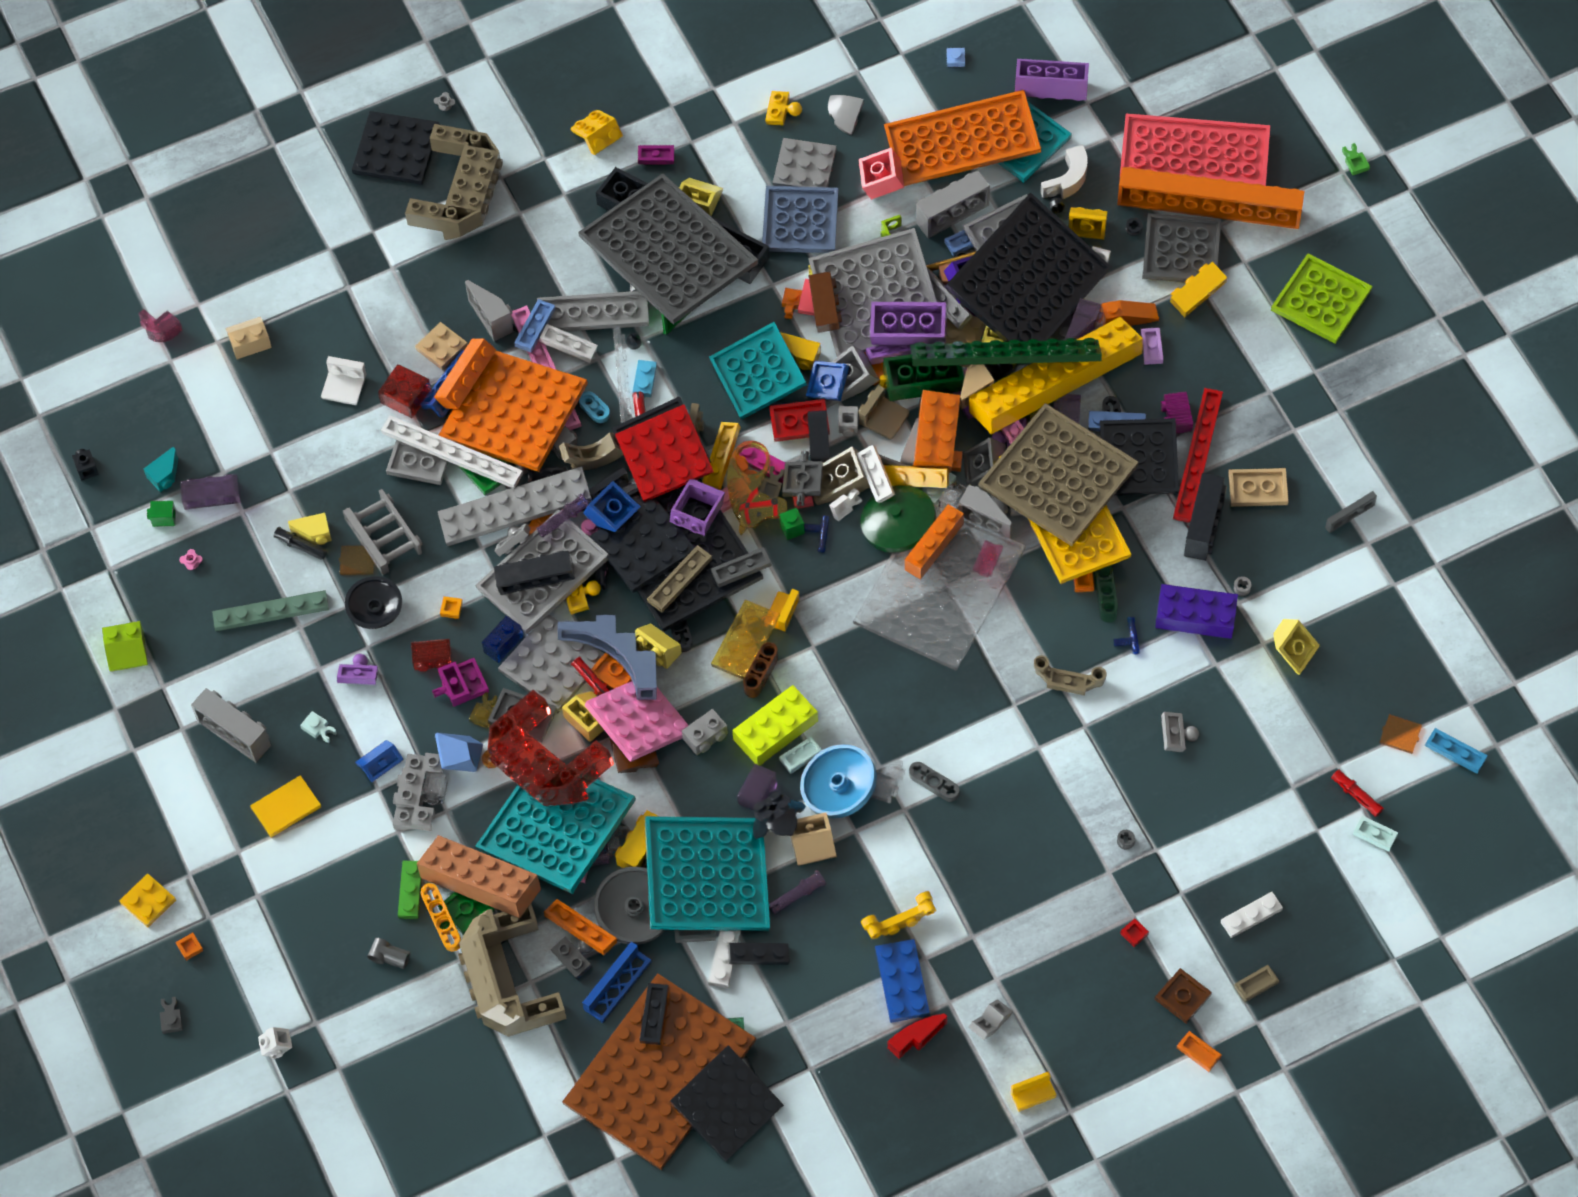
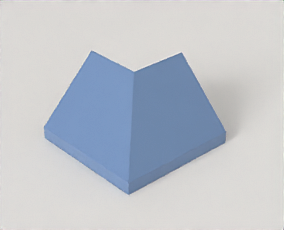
(458, 752)

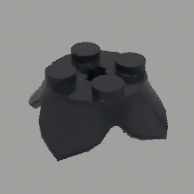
(776, 814)

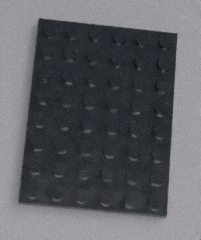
(1028, 274)
(703, 591)

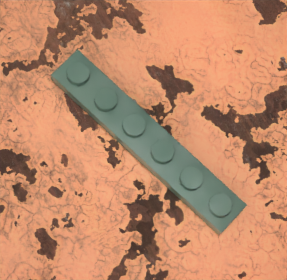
(270, 610)

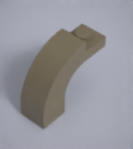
(593, 455)

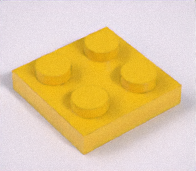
(147, 900)

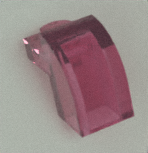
(162, 328)

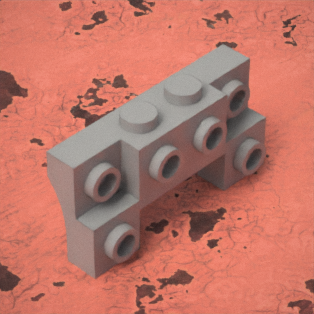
(409, 799)

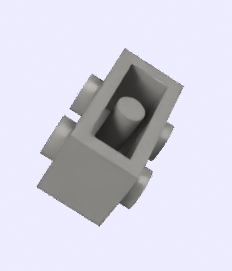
(705, 732)

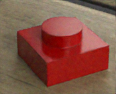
(1134, 932)

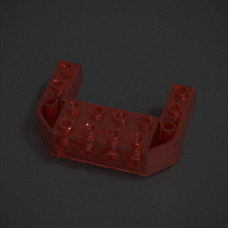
(534, 765)

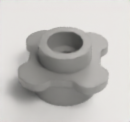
(444, 106)

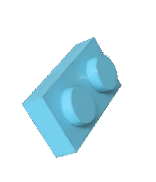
(645, 377)

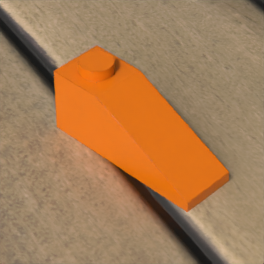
(1131, 312)

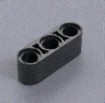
(818, 436)

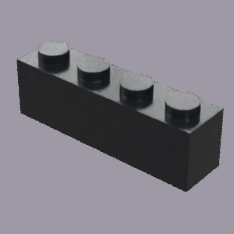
(534, 572)

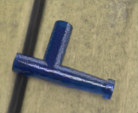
(823, 529)
(1132, 640)

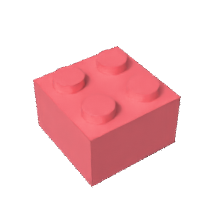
(881, 173)

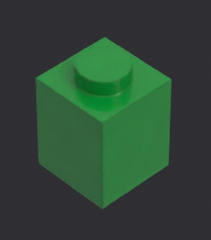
(162, 513)
(791, 523)

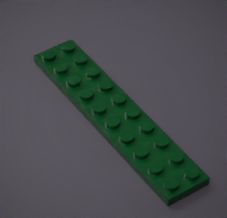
(1005, 352)

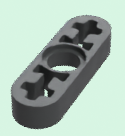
(919, 778)

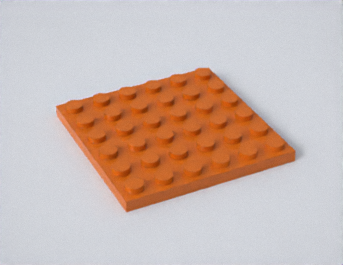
(515, 411)

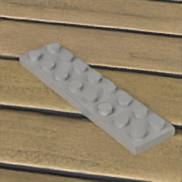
(512, 506)

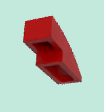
(916, 1034)

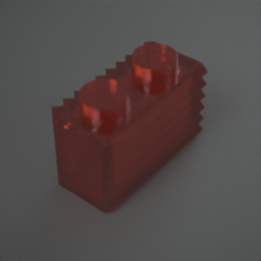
(431, 654)

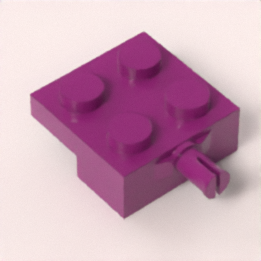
(461, 682)

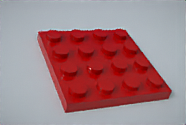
(664, 453)

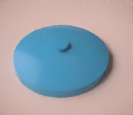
(838, 781)

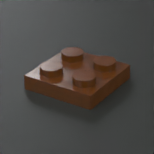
(1183, 995)

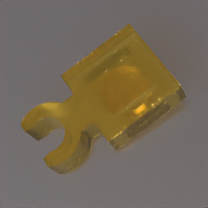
(483, 711)

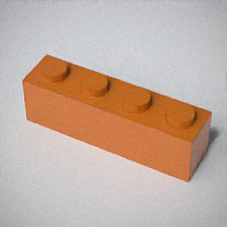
(465, 373)
(934, 541)

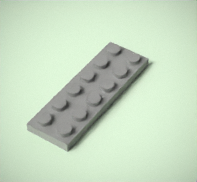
(599, 311)

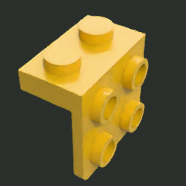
(597, 130)

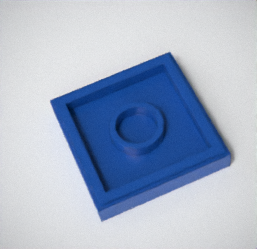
(827, 380)

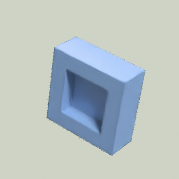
(955, 57)

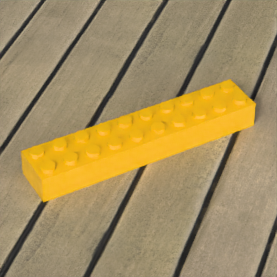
(1046, 382)

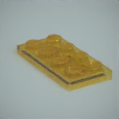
(744, 639)

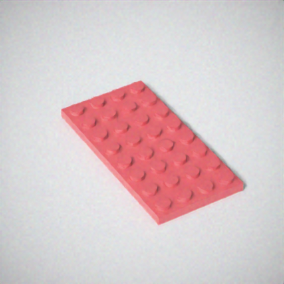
(1197, 147)

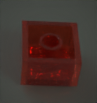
(404, 391)

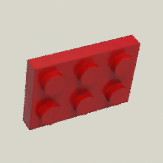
(791, 419)

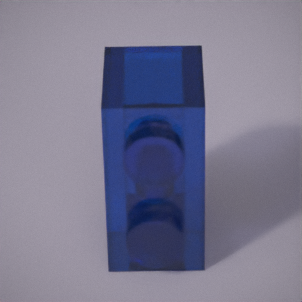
(502, 639)

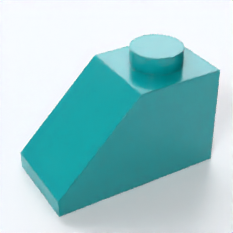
(163, 470)

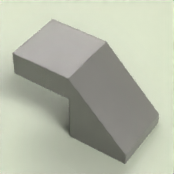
(991, 1019)

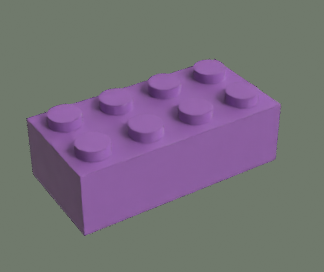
(1052, 79)
(908, 323)

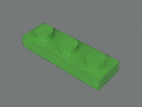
(409, 891)

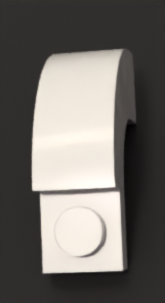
(1073, 180)

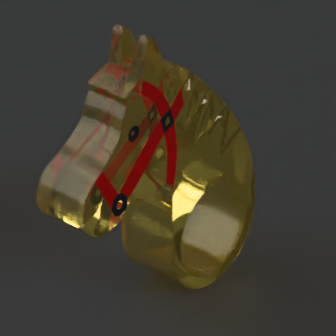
(746, 501)

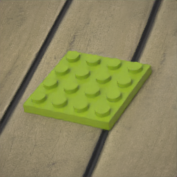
(1321, 298)

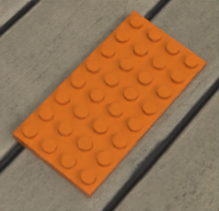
(963, 137)

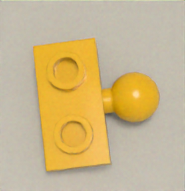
(779, 106)
(577, 600)

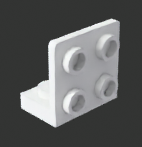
(344, 380)

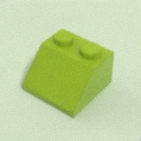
(125, 646)

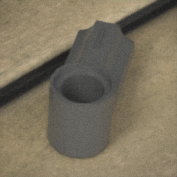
(383, 951)

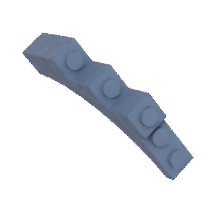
(621, 646)

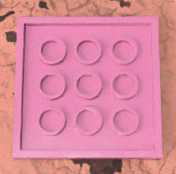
(637, 724)

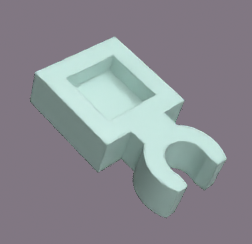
(316, 726)

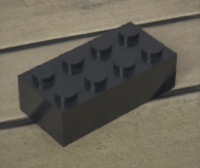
(1205, 517)

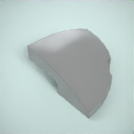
(845, 111)

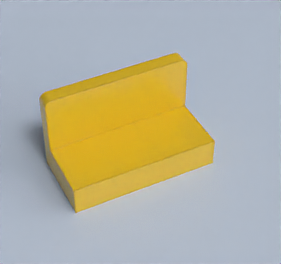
(785, 605)
(1032, 1091)

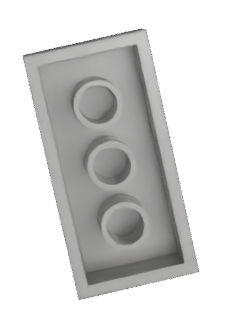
(952, 204)
(231, 724)

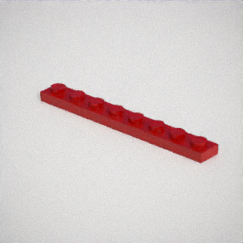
(1198, 454)

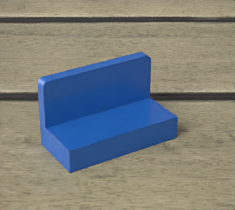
(379, 760)

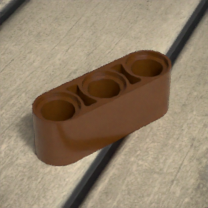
(760, 661)

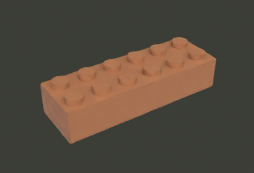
(479, 876)

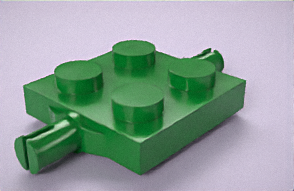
(462, 911)

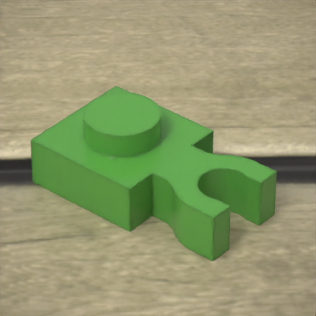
(1355, 161)

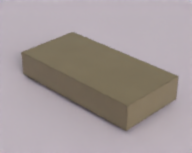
(1256, 983)

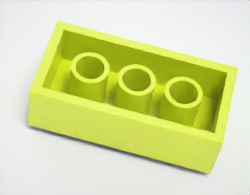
(775, 725)

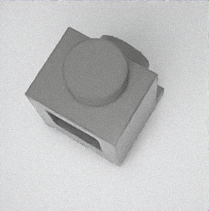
(848, 420)

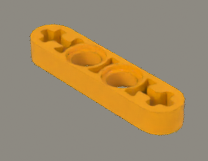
(440, 917)

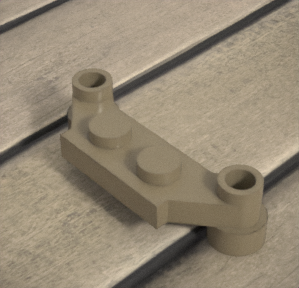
(1067, 680)

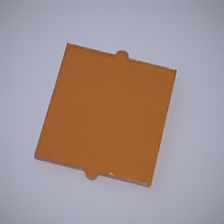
(355, 561)
(1400, 734)

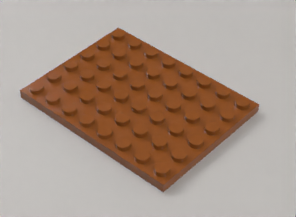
(632, 1082)

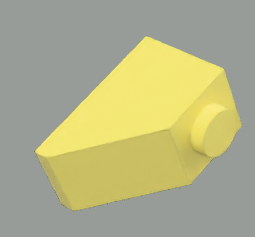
(311, 528)

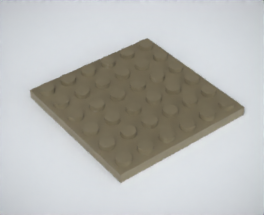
(1058, 474)

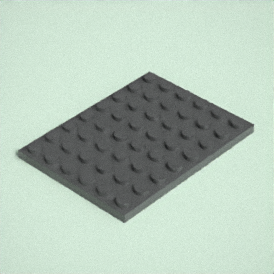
(668, 248)

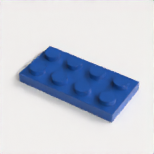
(902, 980)

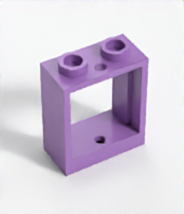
(696, 490)

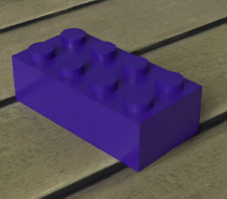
(1196, 611)

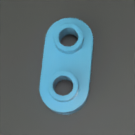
(595, 408)

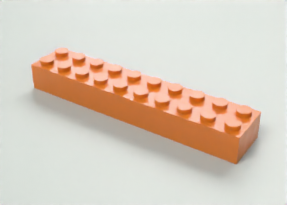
(1210, 197)

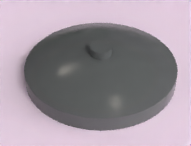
(623, 906)

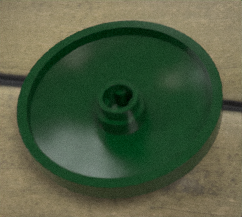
(898, 521)

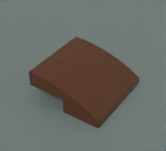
(625, 766)

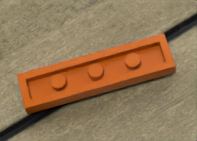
(580, 927)

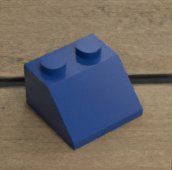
(611, 508)

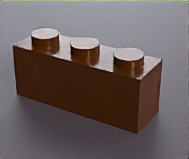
(825, 302)

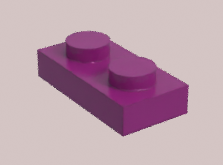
(656, 154)

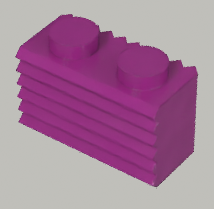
(1177, 406)

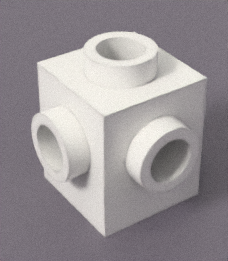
(275, 1042)

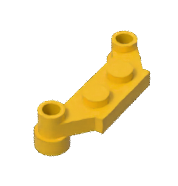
(905, 919)

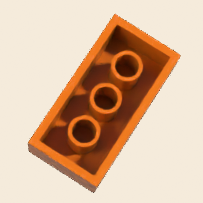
(936, 430)

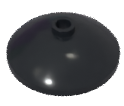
(372, 593)

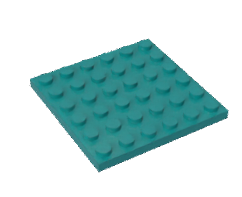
(556, 839)
(706, 874)

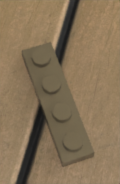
(679, 578)

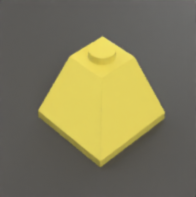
(1295, 644)

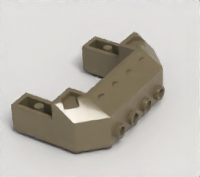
(471, 186)
(492, 980)

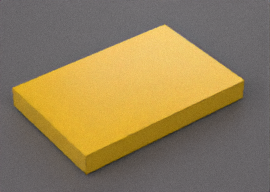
(285, 806)

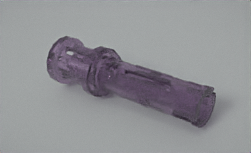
(570, 511)
(804, 888)

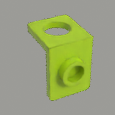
(885, 228)

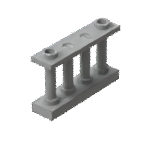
(373, 547)

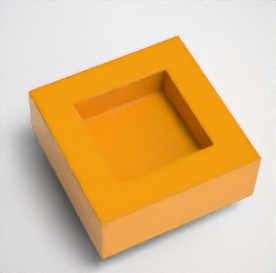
(451, 607)

